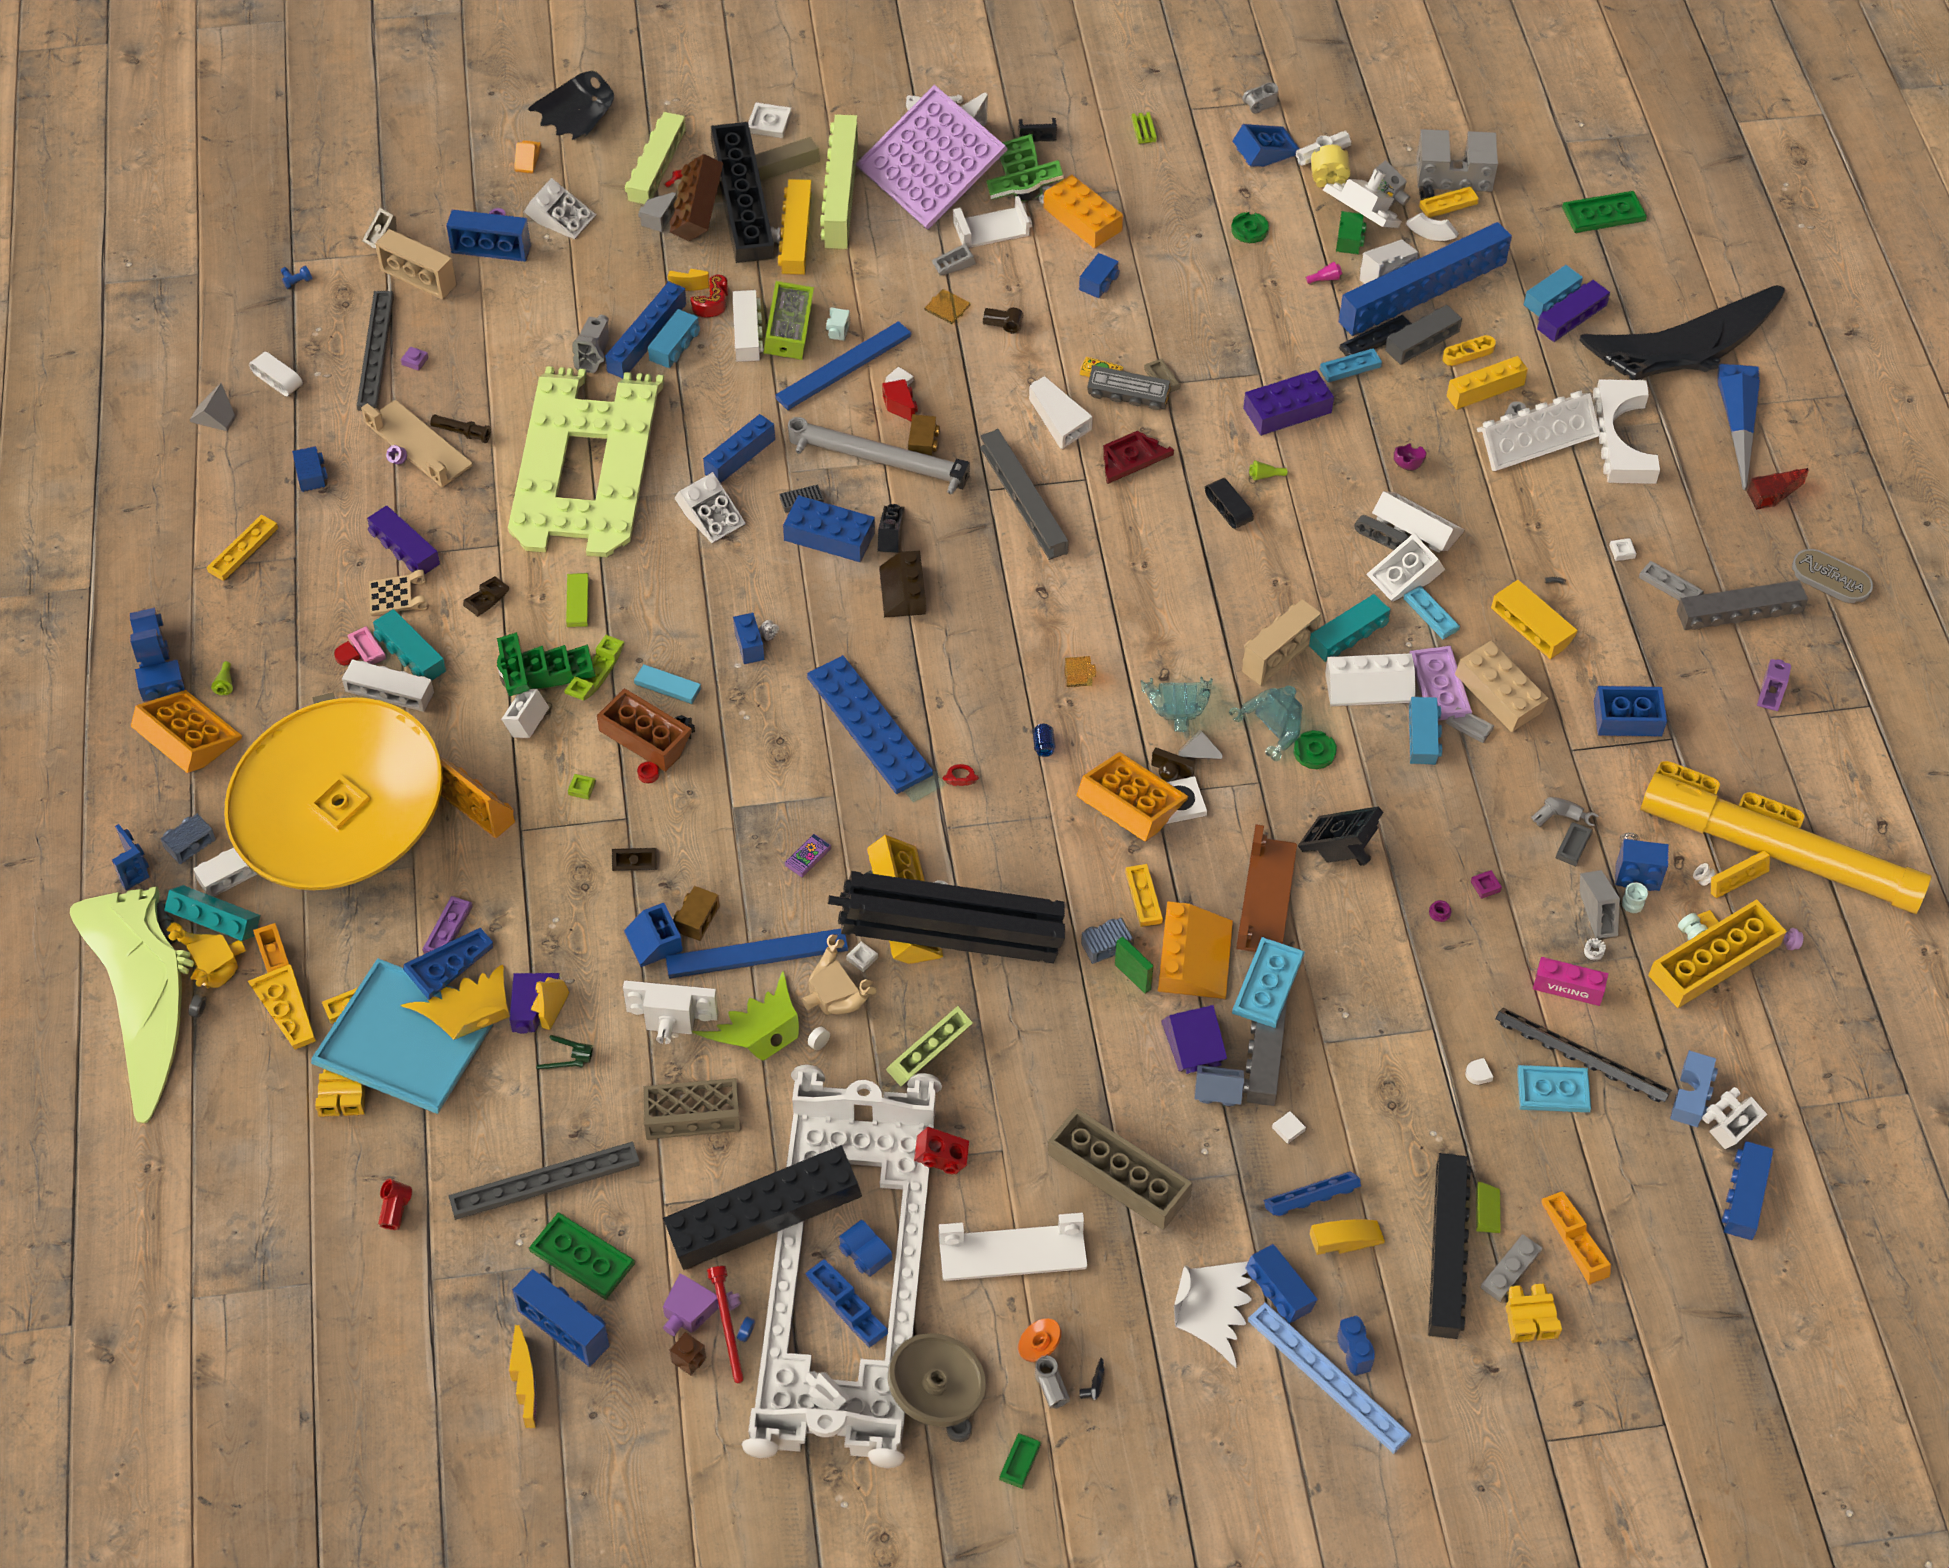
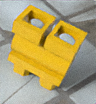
(339, 1093)
(1532, 1314)

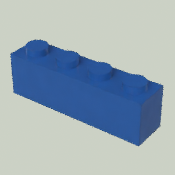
(740, 448)
(1748, 1190)

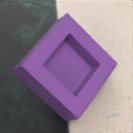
(414, 358)

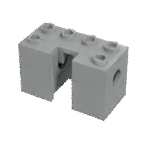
(1478, 163)

